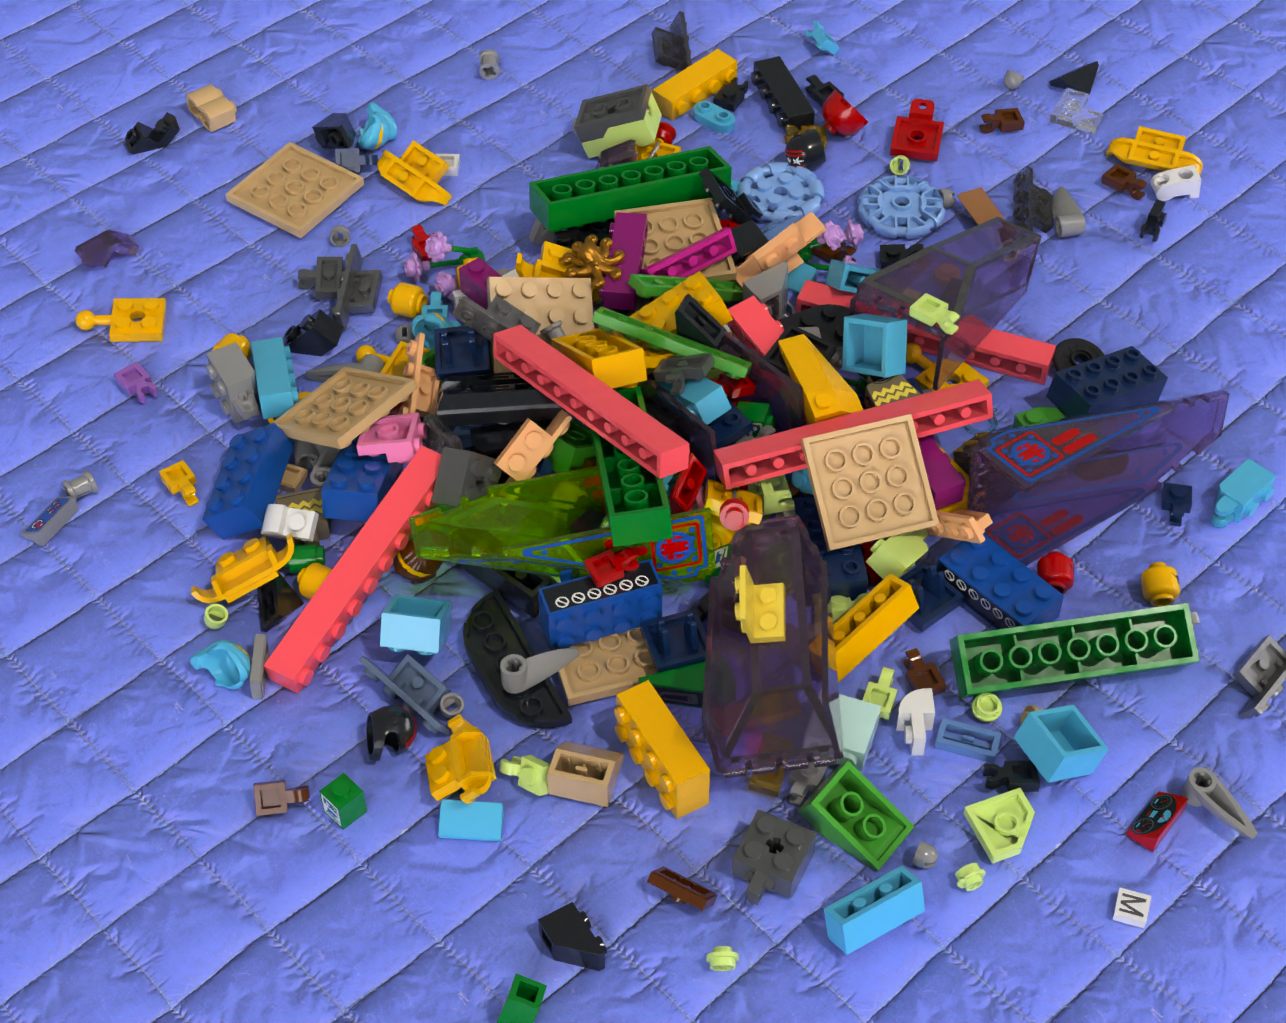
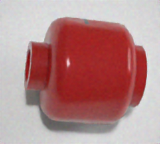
(1056, 570)

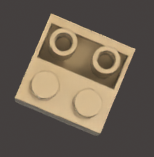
(584, 773)

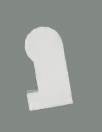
(1176, 183)

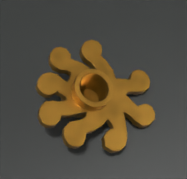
(593, 261)

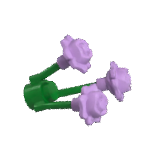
(833, 237)
(436, 249)

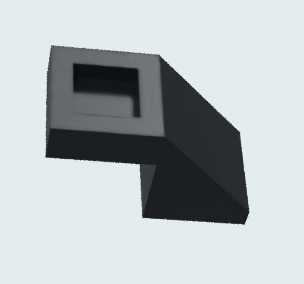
(144, 138)

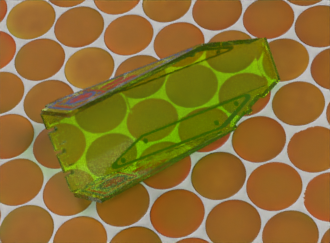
(528, 531)

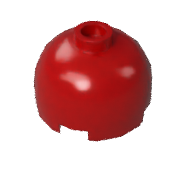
(841, 116)

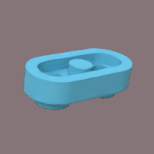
(714, 117)

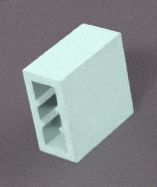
(859, 727)

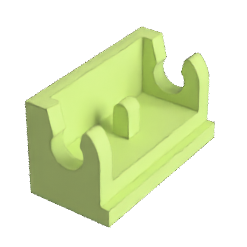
(775, 495)

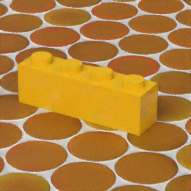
(695, 84)
(872, 622)

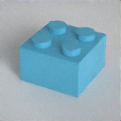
(874, 345)
(415, 624)
(1060, 743)

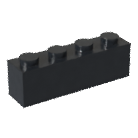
(782, 93)
(515, 586)

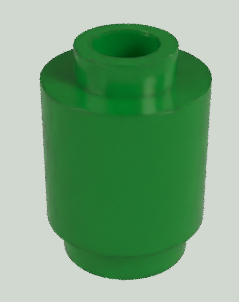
(305, 555)

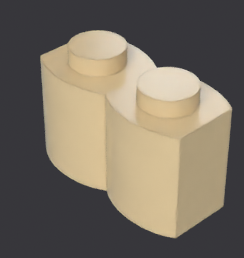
(211, 107)

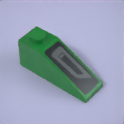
(680, 685)

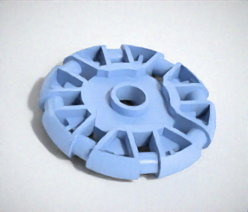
(798, 184)
(920, 200)

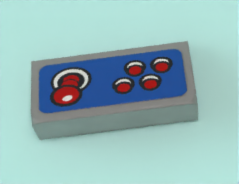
(51, 520)

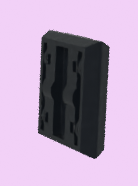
(491, 400)

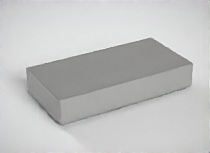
(258, 673)

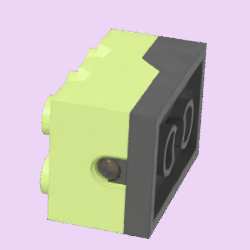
(616, 119)

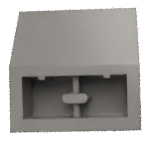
(770, 288)

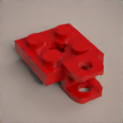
(919, 125)

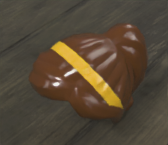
(414, 568)

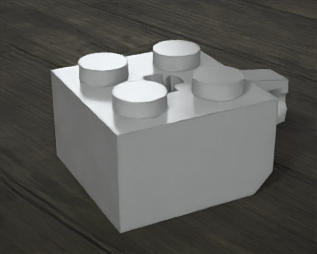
(233, 382)

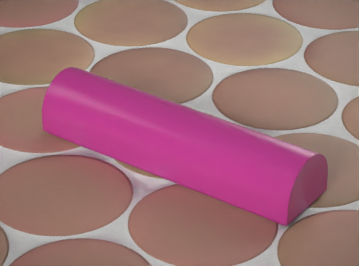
(695, 256)

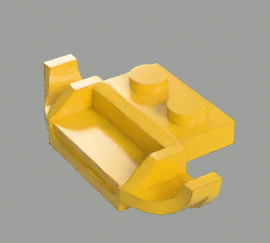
(1154, 150)
(416, 173)
(549, 265)
(245, 570)
(461, 763)

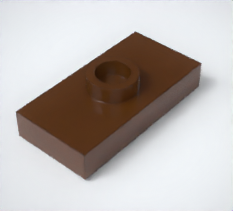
(682, 889)

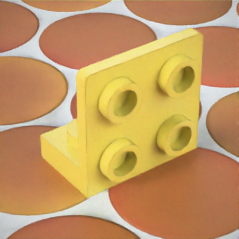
(760, 609)

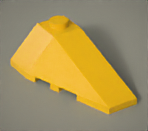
(824, 389)

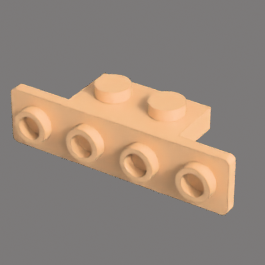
(781, 247)
(424, 398)
(530, 446)
(961, 525)

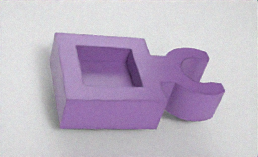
(136, 379)

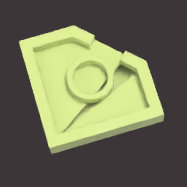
(1001, 823)

